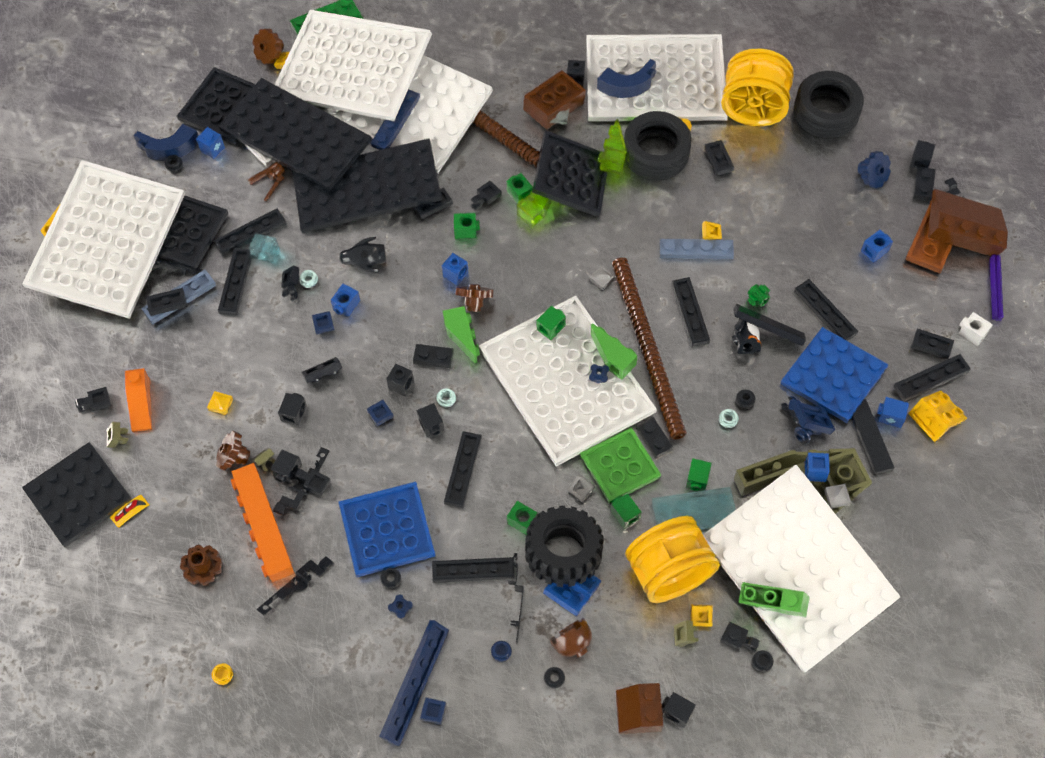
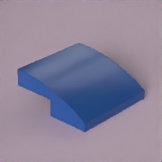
(573, 597)

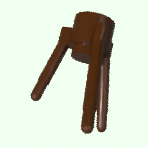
(273, 172)

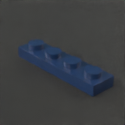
(390, 129)

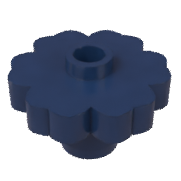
(875, 169)

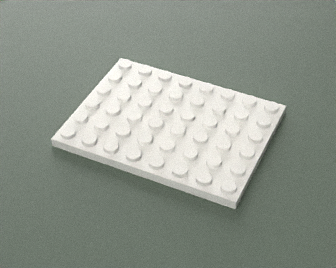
(353, 64)
(686, 80)
(443, 112)
(104, 239)
(554, 387)
(798, 543)

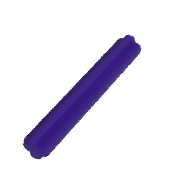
(996, 287)

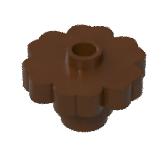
(267, 46)
(474, 296)
(232, 451)
(201, 565)

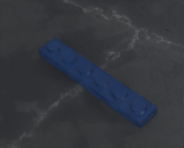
(414, 683)

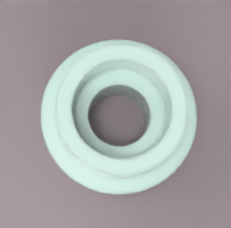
(308, 274)
(446, 393)
(730, 414)

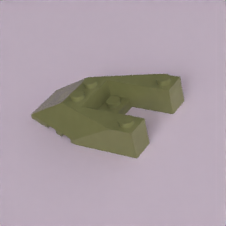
(843, 464)

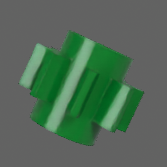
(758, 295)

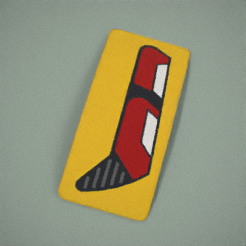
(129, 510)

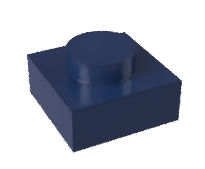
(323, 322)
(380, 412)
(433, 710)

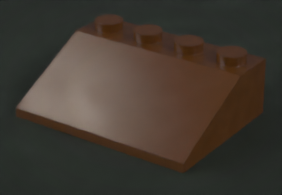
(967, 224)

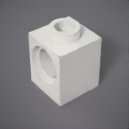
(974, 335)

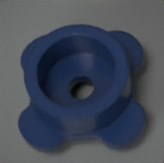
(599, 378)
(400, 612)

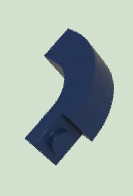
(627, 86)
(178, 144)

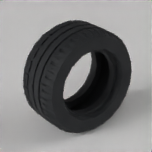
(833, 85)
(657, 124)

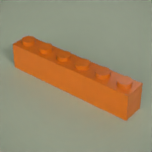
(263, 523)

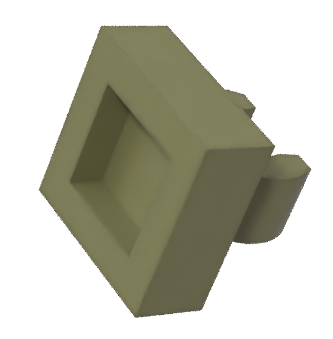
(114, 436)
(263, 457)
(685, 633)

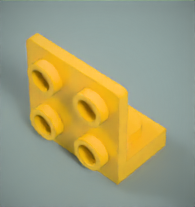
(936, 414)

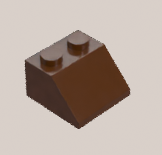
(639, 708)

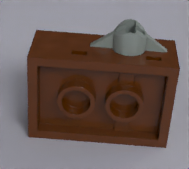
(554, 100)

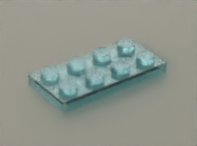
(705, 506)

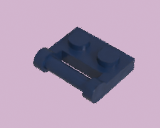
(812, 417)

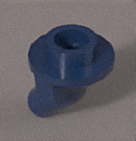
(803, 435)

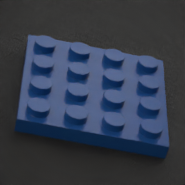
(834, 374)
(386, 529)

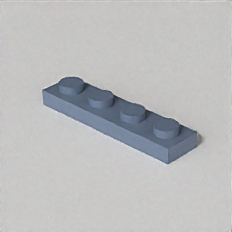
(696, 249)
(193, 288)

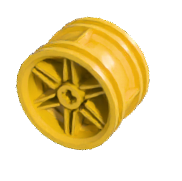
(757, 87)
(672, 559)

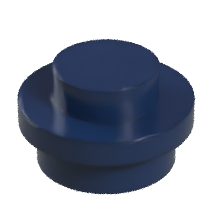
(501, 651)

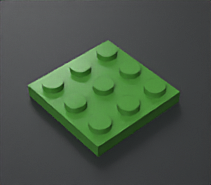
(620, 465)

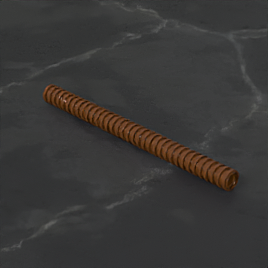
(507, 138)
(649, 349)

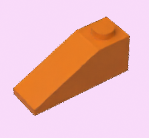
(139, 399)

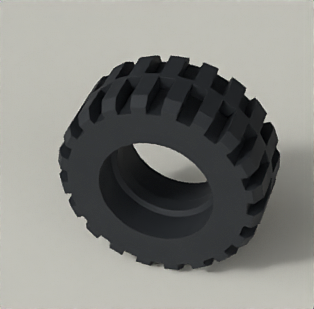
(564, 523)

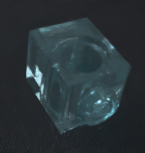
(264, 248)

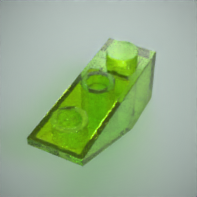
(615, 151)
(532, 209)

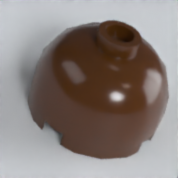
(573, 639)

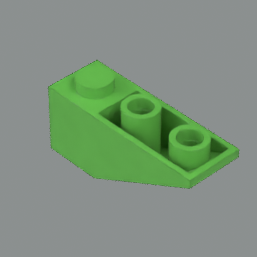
(459, 331)
(613, 353)
(775, 599)

